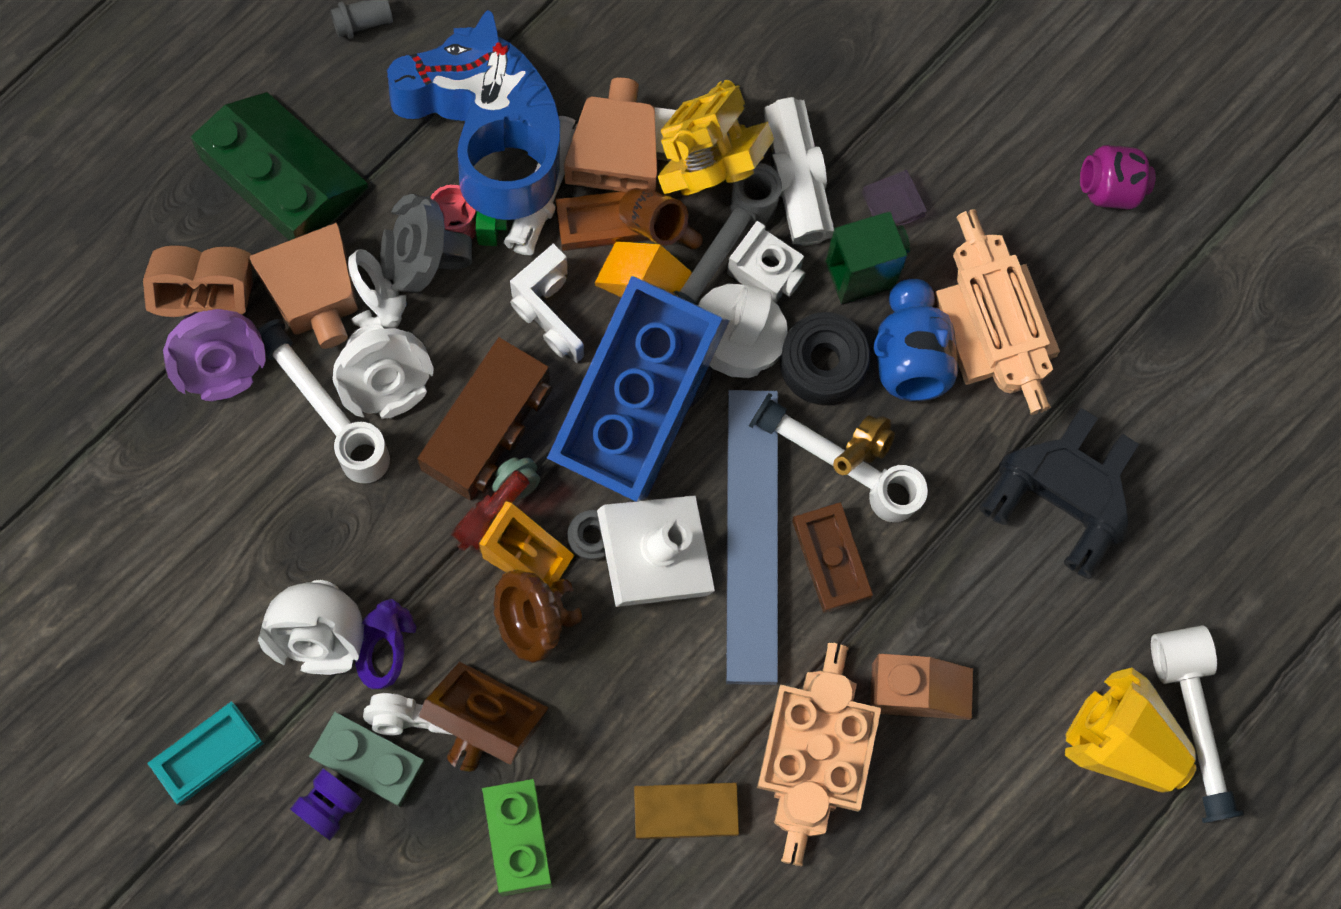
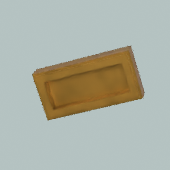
(686, 811)

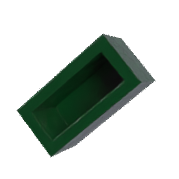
(867, 256)

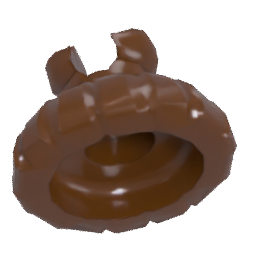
(532, 613)

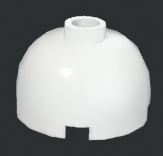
(313, 626)

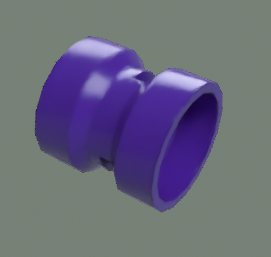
(320, 815)

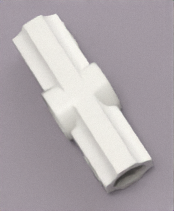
(801, 172)

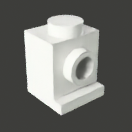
(748, 269)

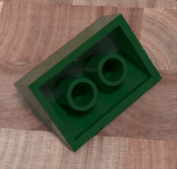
(277, 165)

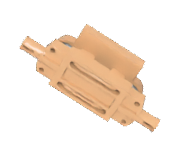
(998, 317)
(817, 752)

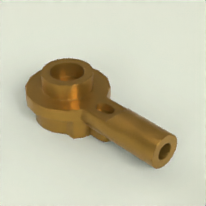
(869, 441)

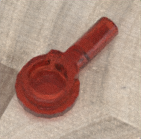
(477, 520)

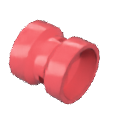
(456, 210)

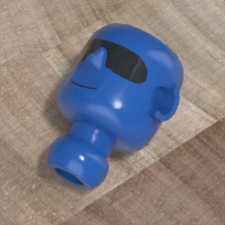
(916, 345)

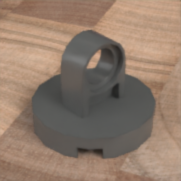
(421, 245)

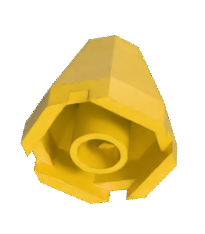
(1131, 736)

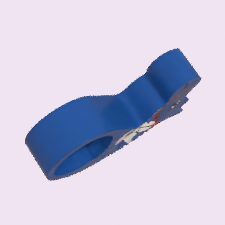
(503, 106)

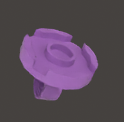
(213, 354)

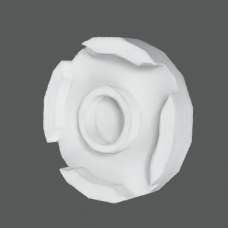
(754, 331)
(382, 371)

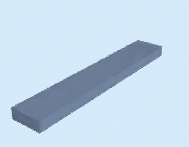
(751, 544)

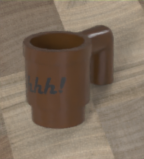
(658, 218)

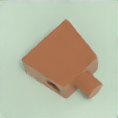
(614, 142)
(310, 283)

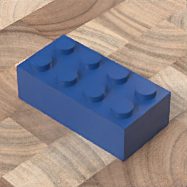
(638, 389)

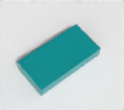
(205, 753)

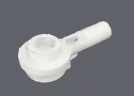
(393, 713)

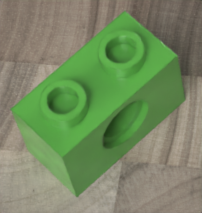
(517, 837)

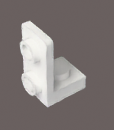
(539, 278)

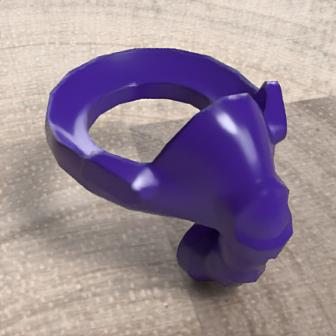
(387, 623)

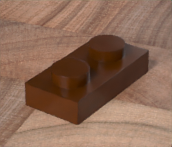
(832, 557)

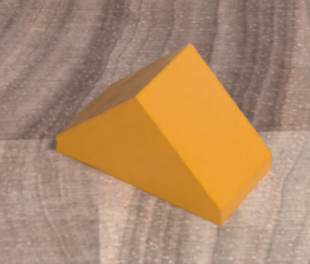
(643, 261)
(522, 545)

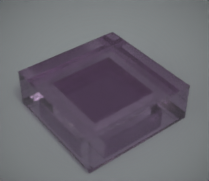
(896, 195)

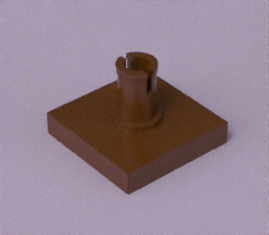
(482, 716)

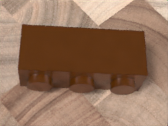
(486, 420)

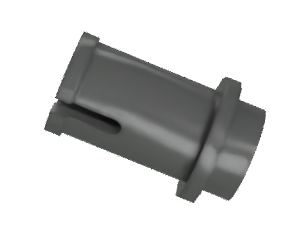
(360, 16)

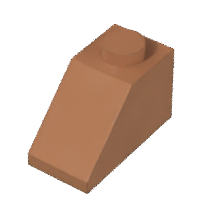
(921, 687)

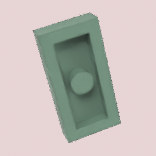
(367, 759)

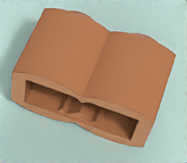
(190, 280)

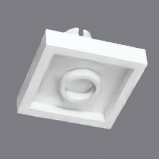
(655, 550)

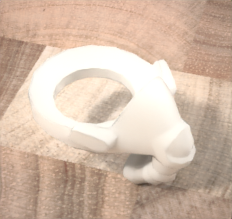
(383, 300)

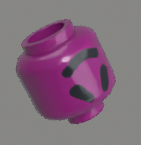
(1117, 177)

